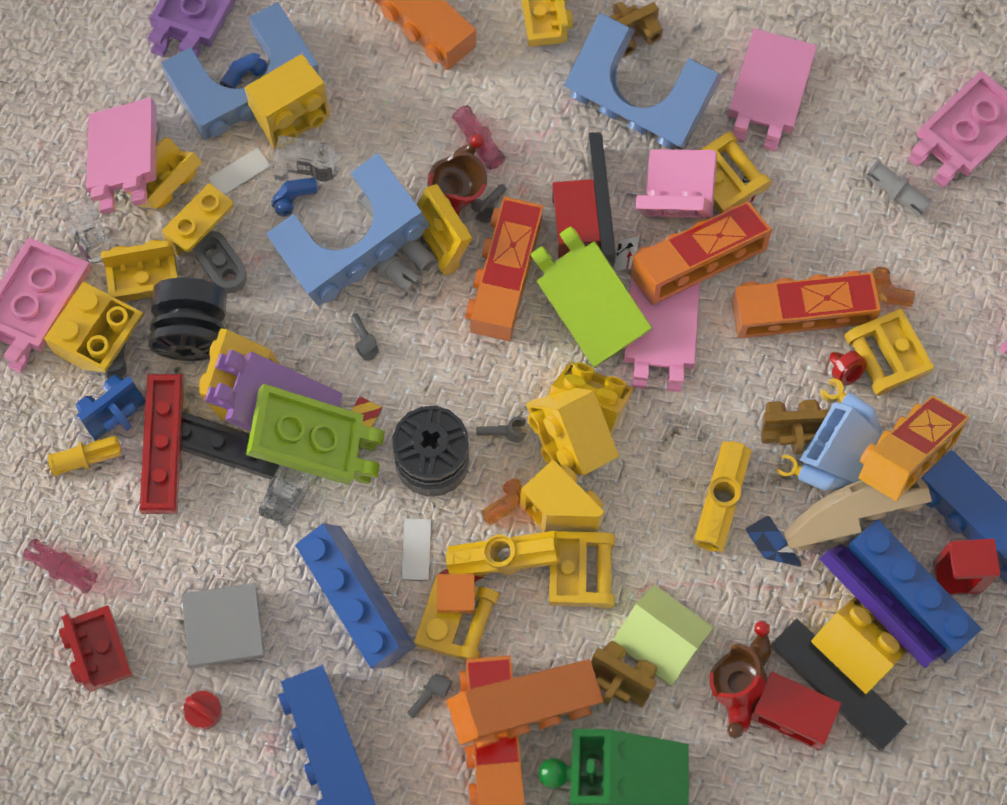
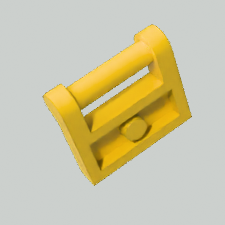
(729, 188)
(447, 233)
(898, 346)
(568, 578)
(439, 631)

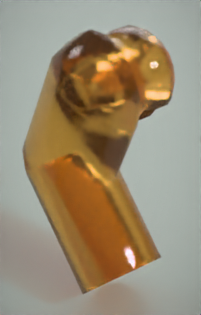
(506, 504)

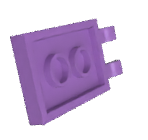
(187, 21)
(251, 374)

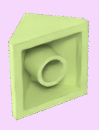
(663, 634)

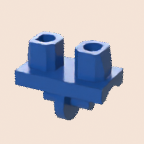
(111, 408)

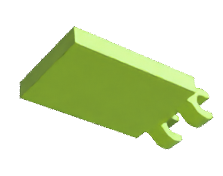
(591, 299)
(312, 436)

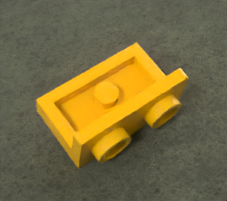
(546, 21)
(172, 170)
(197, 219)
(136, 269)

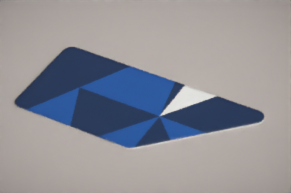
(771, 542)

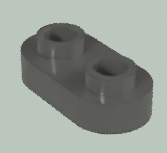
(222, 263)

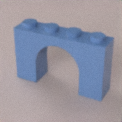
(596, 80)
(218, 107)
(328, 271)

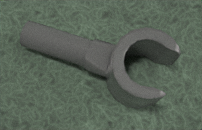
(485, 207)
(367, 345)
(118, 365)
(505, 430)
(436, 685)

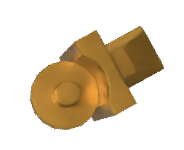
(642, 20)
(792, 427)
(620, 679)

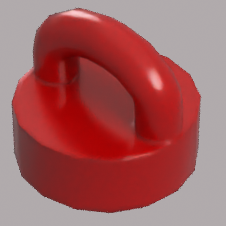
(847, 367)
(202, 710)

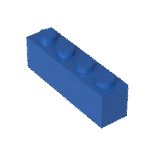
(968, 504)
(914, 588)
(355, 596)
(325, 739)

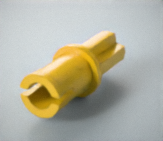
(84, 455)

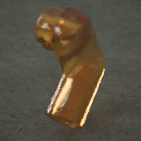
(888, 293)

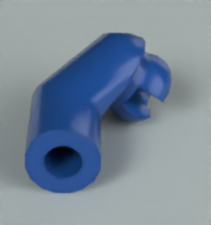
(239, 67)
(289, 191)

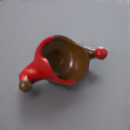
(460, 175)
(741, 678)

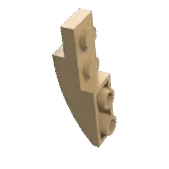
(839, 513)

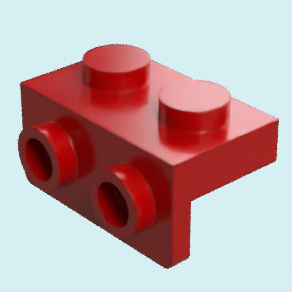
(96, 648)

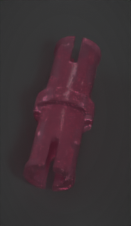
(470, 125)
(60, 565)

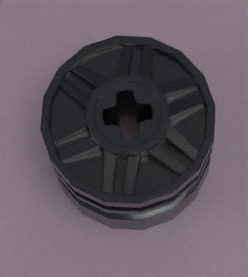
(186, 318)
(429, 469)

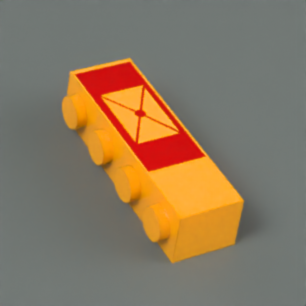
(912, 447)

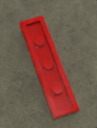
(162, 444)

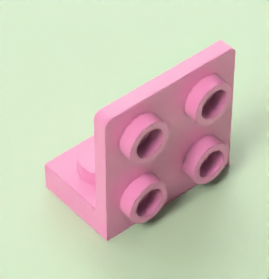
(679, 184)

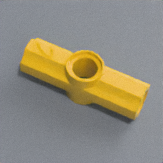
(718, 515)
(526, 553)

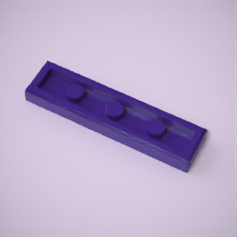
(883, 605)

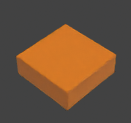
(455, 593)

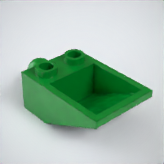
(631, 769)

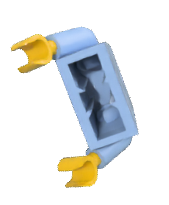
(839, 443)

